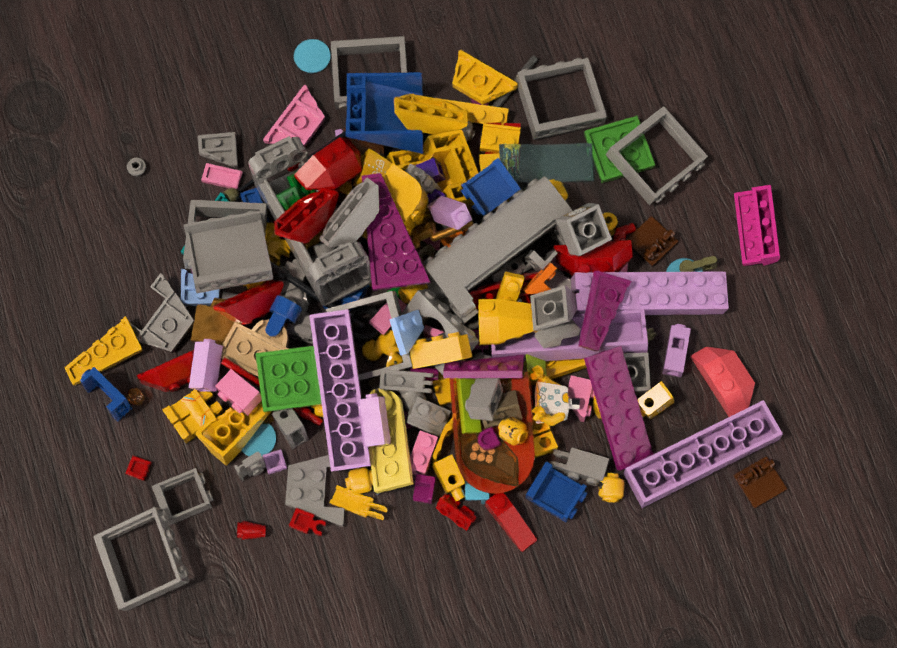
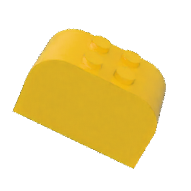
(408, 196)

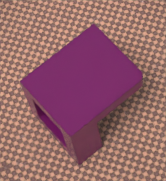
(424, 488)

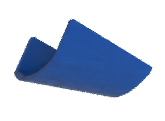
(372, 109)

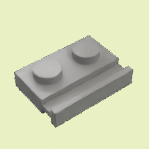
(427, 416)
(251, 466)

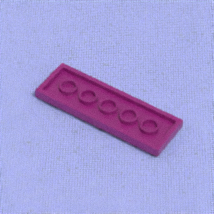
(618, 407)

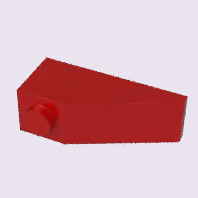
(510, 521)

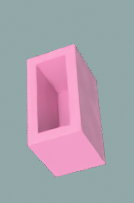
(238, 392)
(423, 452)

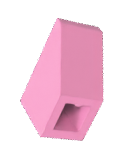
(581, 389)

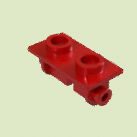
(462, 517)

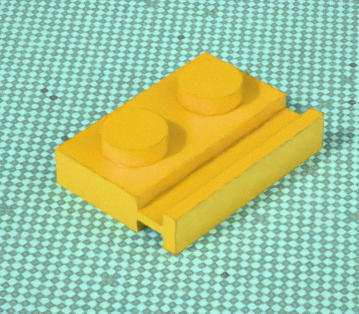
(498, 134)

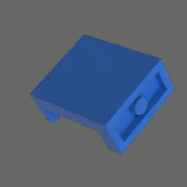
(490, 188)
(119, 406)
(556, 493)

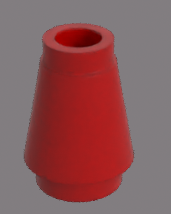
(250, 530)

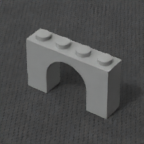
(431, 306)

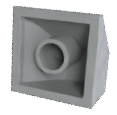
(553, 307)

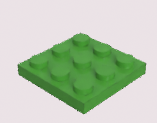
(605, 136)
(288, 379)

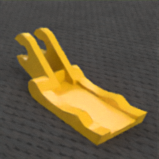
(447, 430)
(356, 503)

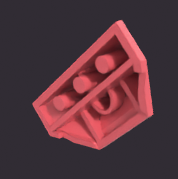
(725, 378)

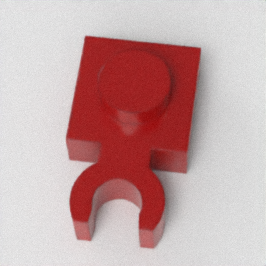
(303, 521)

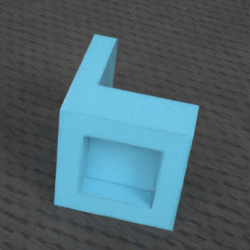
(473, 494)

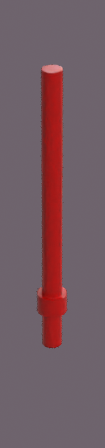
(304, 412)

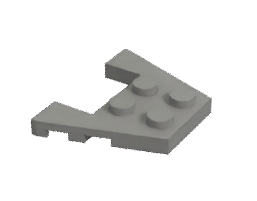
(169, 322)
(307, 489)

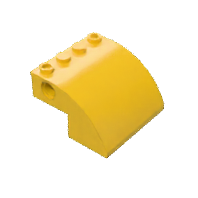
(456, 160)

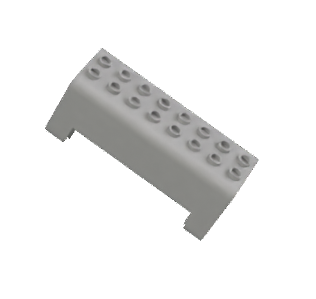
(493, 244)
(333, 273)

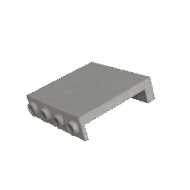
(228, 251)

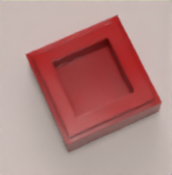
(138, 468)

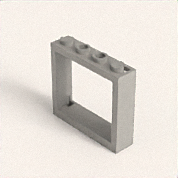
(363, 46)
(564, 125)
(681, 137)
(221, 209)
(395, 310)
(112, 567)

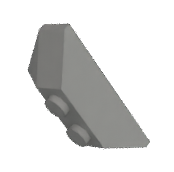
(352, 215)

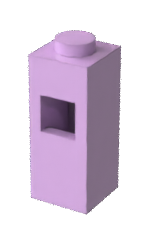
(449, 212)
(676, 350)
(205, 366)
(375, 420)

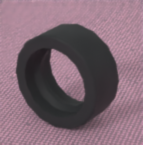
(364, 309)

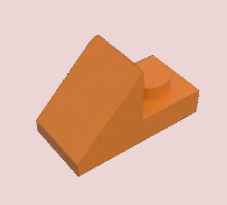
(537, 283)

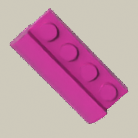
(757, 226)

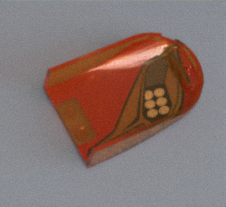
(505, 465)

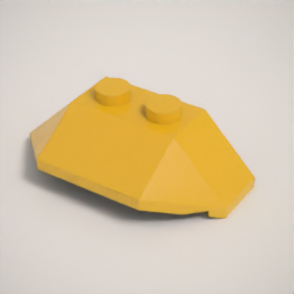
(429, 114)

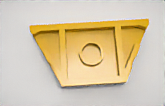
(480, 80)

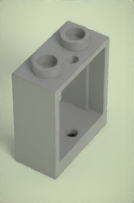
(179, 480)

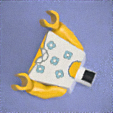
(551, 399)

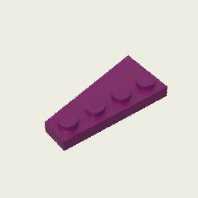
(603, 300)
(486, 368)

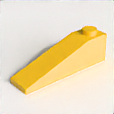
(503, 320)
(230, 432)

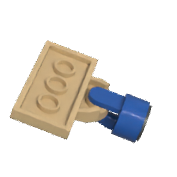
(266, 335)

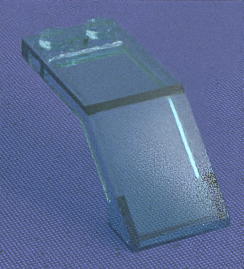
(553, 161)

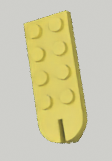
(392, 461)

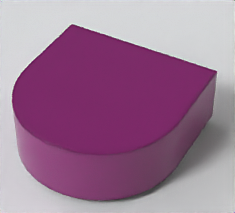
(488, 440)

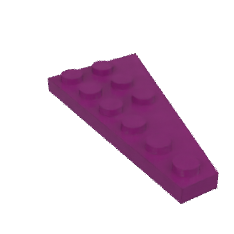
(391, 249)

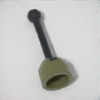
(233, 194)

